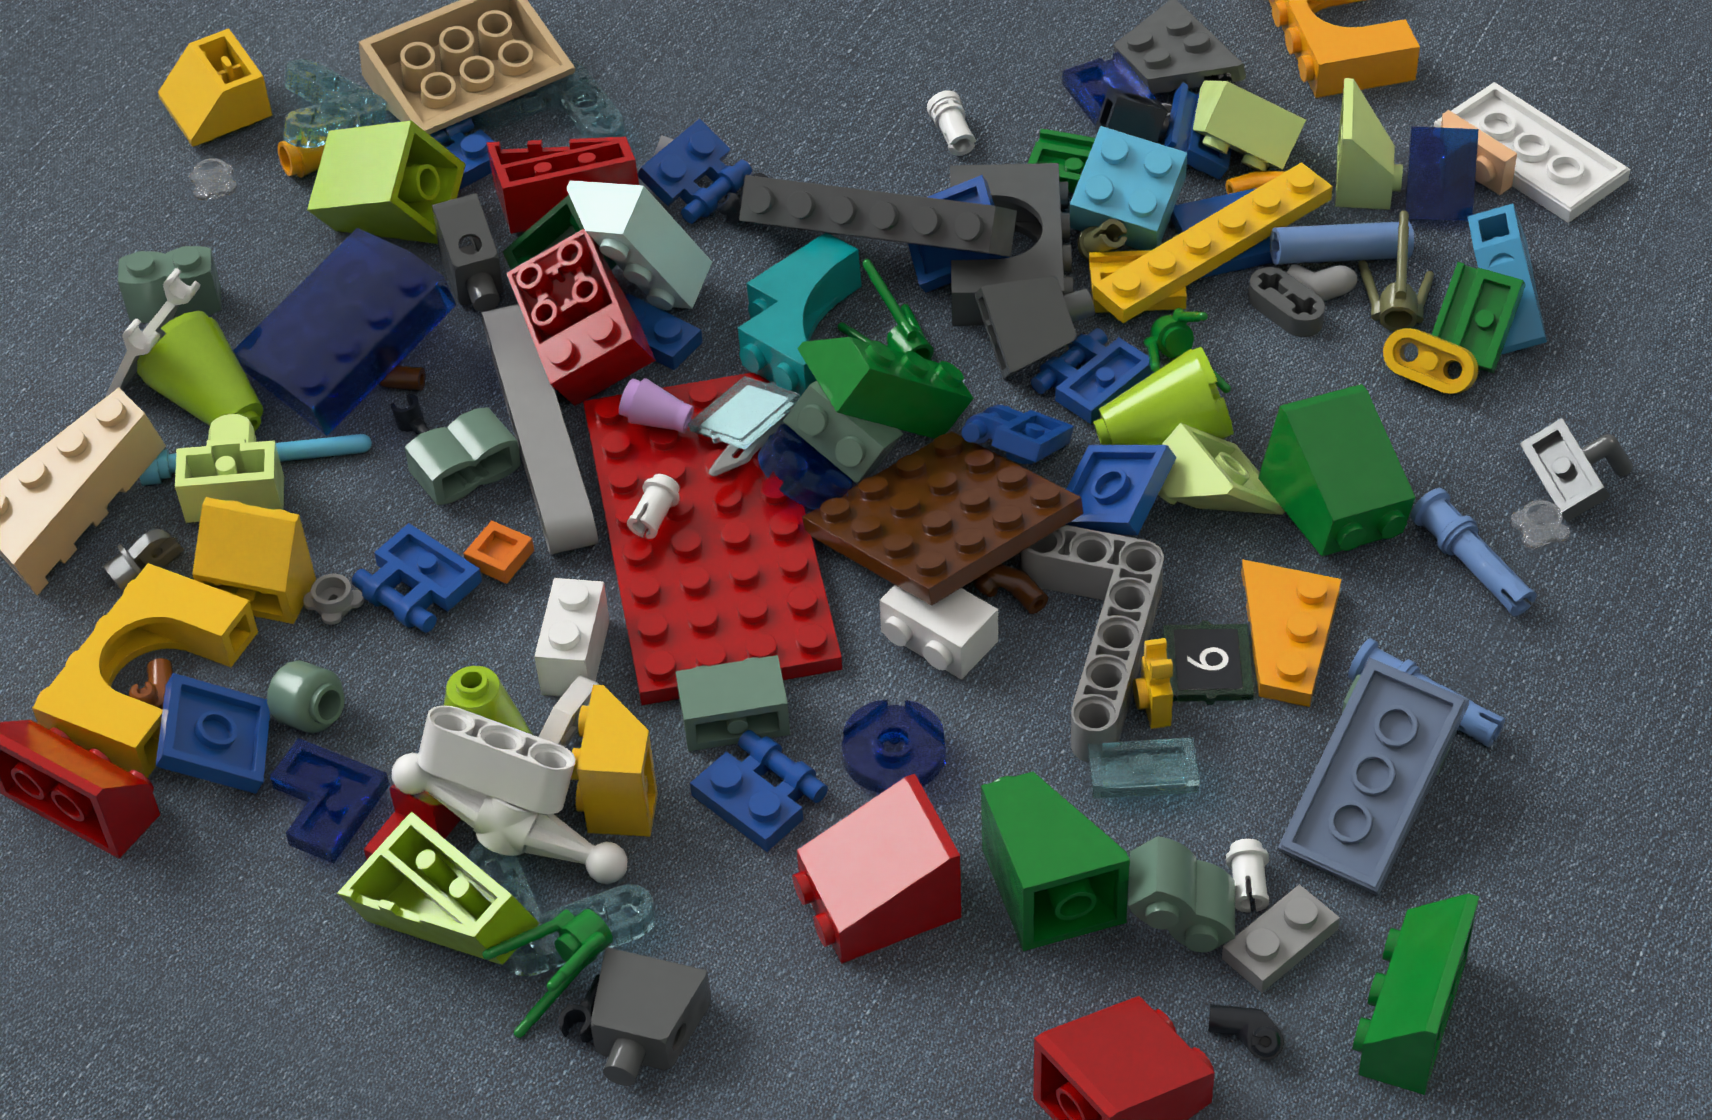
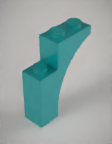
(789, 305)

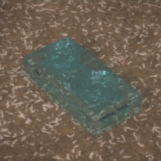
(1143, 768)

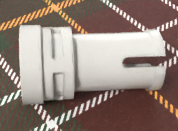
(949, 116)

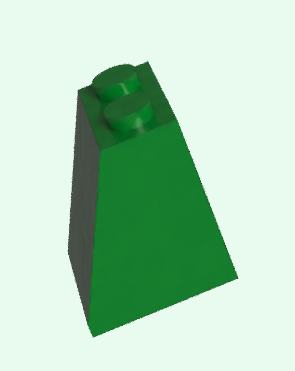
(1337, 471)
(1050, 862)

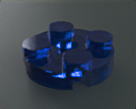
(804, 470)
(878, 723)

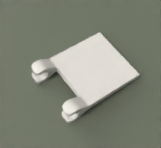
(141, 342)

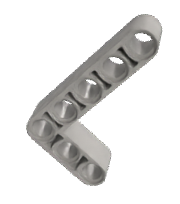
(1129, 580)

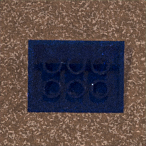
(345, 328)

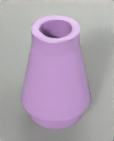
(652, 406)

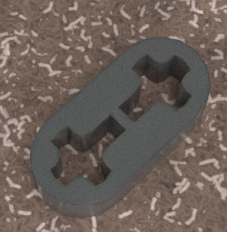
(1285, 297)

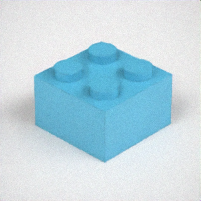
(1129, 183)

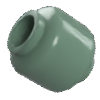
(305, 696)

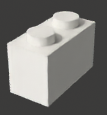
(571, 634)
(948, 634)

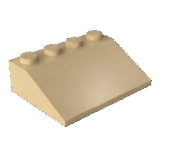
(461, 61)

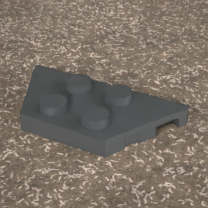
(1176, 49)

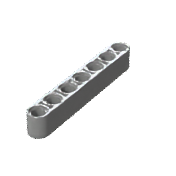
(540, 433)

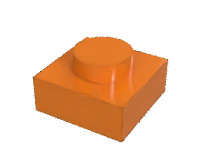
(499, 551)

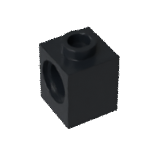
(1133, 115)

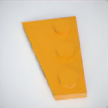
(1289, 628)

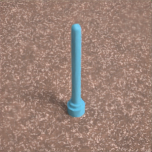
(165, 463)

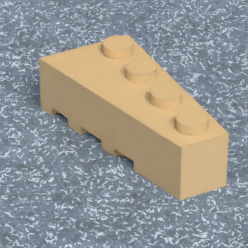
(70, 484)

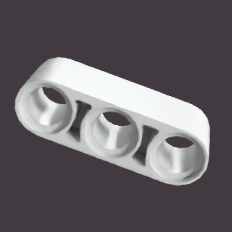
(496, 759)

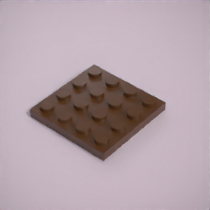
(942, 517)

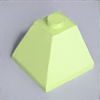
(1364, 155)
(1214, 475)

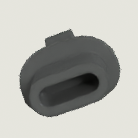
(153, 547)

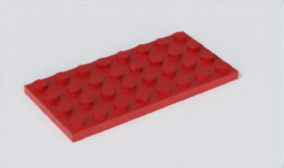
(728, 563)

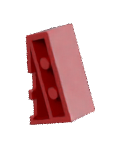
(536, 177)

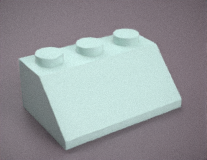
(642, 241)

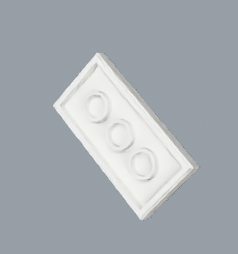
(1551, 161)

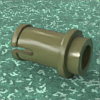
(1102, 238)

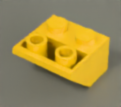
(214, 89)
(255, 556)
(614, 768)

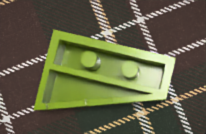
(434, 893)

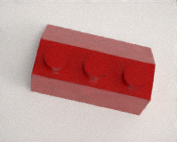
(74, 786)

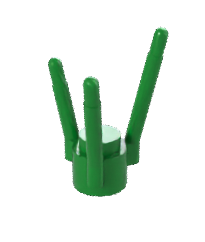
(904, 336)
(1174, 337)
(578, 945)

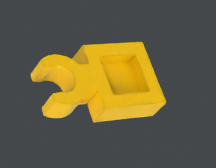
(1154, 687)

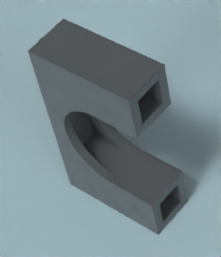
(1038, 200)

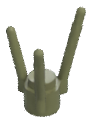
(1398, 304)

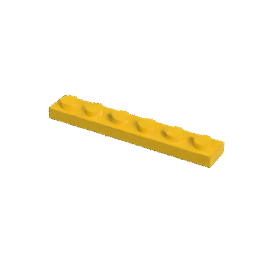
(1211, 242)

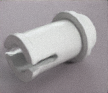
(658, 497)
(1248, 863)

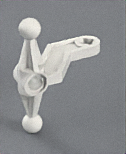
(512, 828)

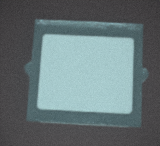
(744, 412)

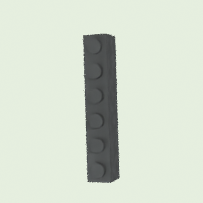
(878, 215)

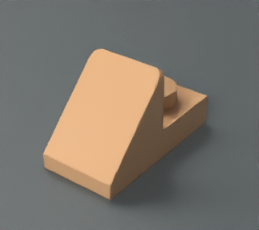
(1494, 160)

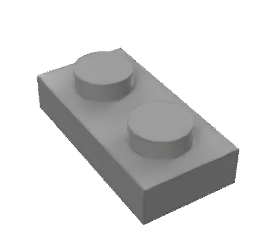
(1280, 938)

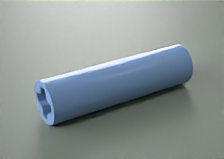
(1336, 242)

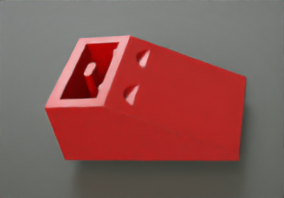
(579, 318)

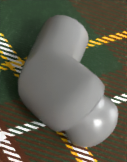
(1326, 283)

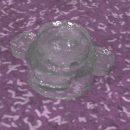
(212, 179)
(1540, 524)

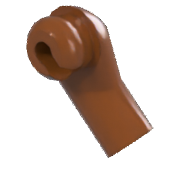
(158, 674)

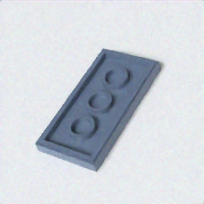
(1373, 776)

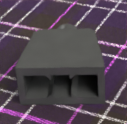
(474, 268)
(1030, 320)
(645, 1012)

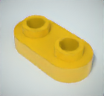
(1432, 361)

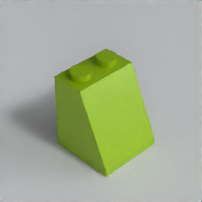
(384, 181)

